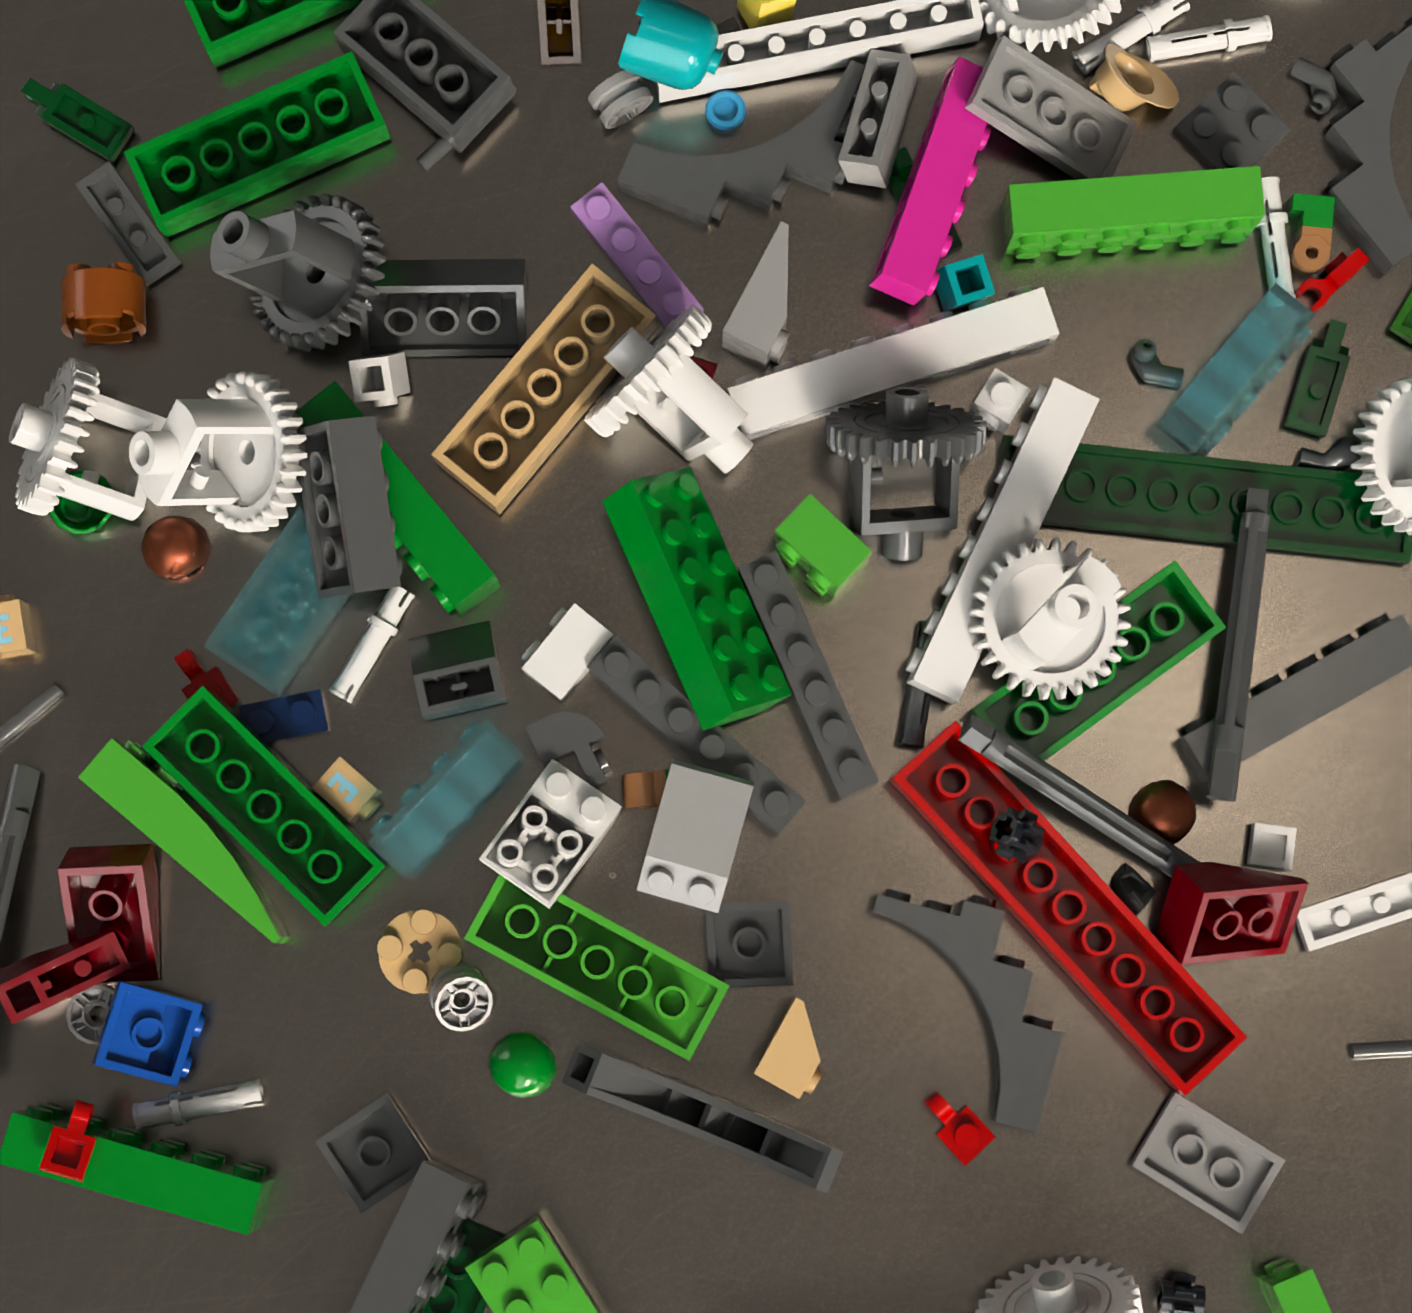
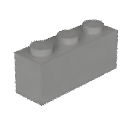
(878, 118)

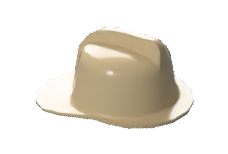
(1131, 81)

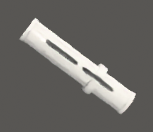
(1145, 21)
(1210, 38)
(1274, 237)
(371, 643)
(188, 1106)

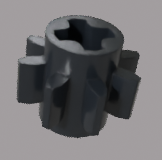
(1016, 834)
(1181, 1295)

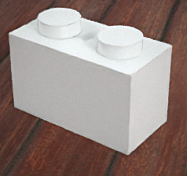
(563, 656)

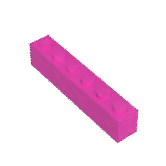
(933, 190)

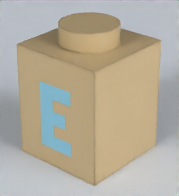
(15, 628)
(348, 791)

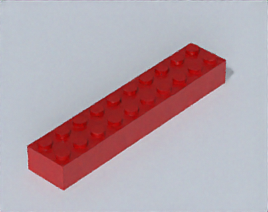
(1072, 915)

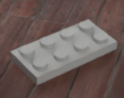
(1049, 113)

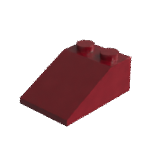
(115, 891)
(1228, 912)

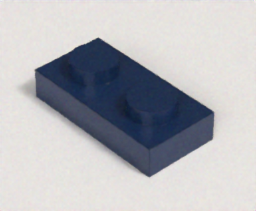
(287, 716)

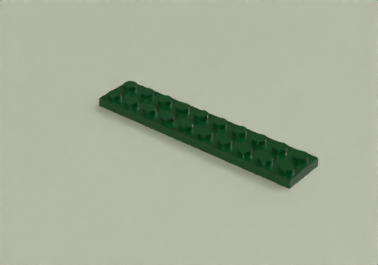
(1205, 499)

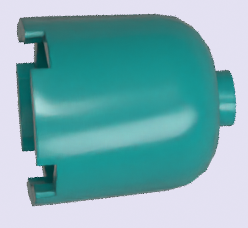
(672, 45)

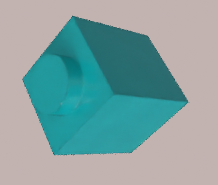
(964, 283)

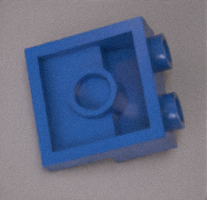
(149, 1034)

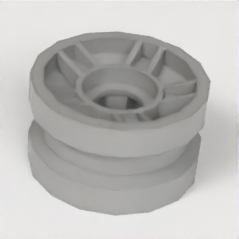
(620, 99)
(83, 1007)
(458, 1013)

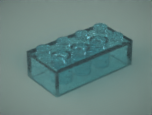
(1243, 362)
(276, 613)
(447, 800)

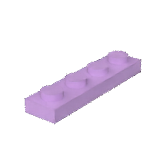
(633, 254)

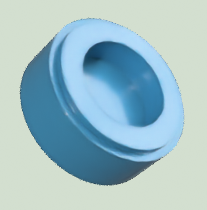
(725, 112)

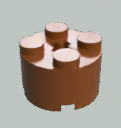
(103, 303)

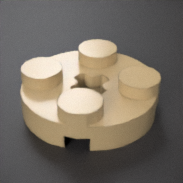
(395, 949)

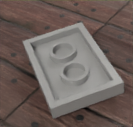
(1207, 1162)

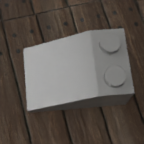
(760, 317)
(695, 836)

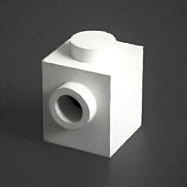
(379, 378)
(1000, 400)

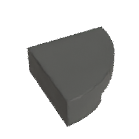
(1132, 888)

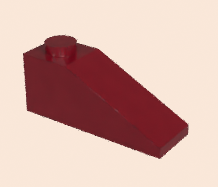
(59, 974)

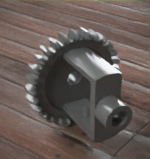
(306, 267)
(911, 430)

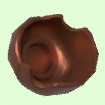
(175, 546)
(1165, 810)

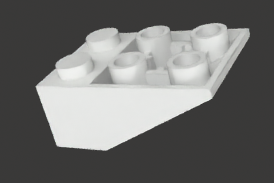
(551, 833)

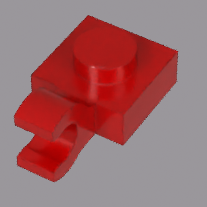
(1339, 272)
(199, 677)
(962, 1131)
(70, 1149)

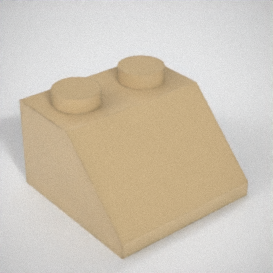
(791, 1053)

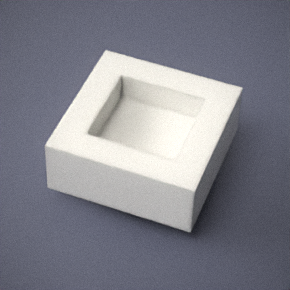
(1271, 846)

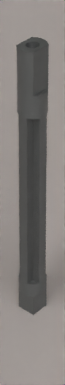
(1239, 648)
(1072, 796)
(13, 828)

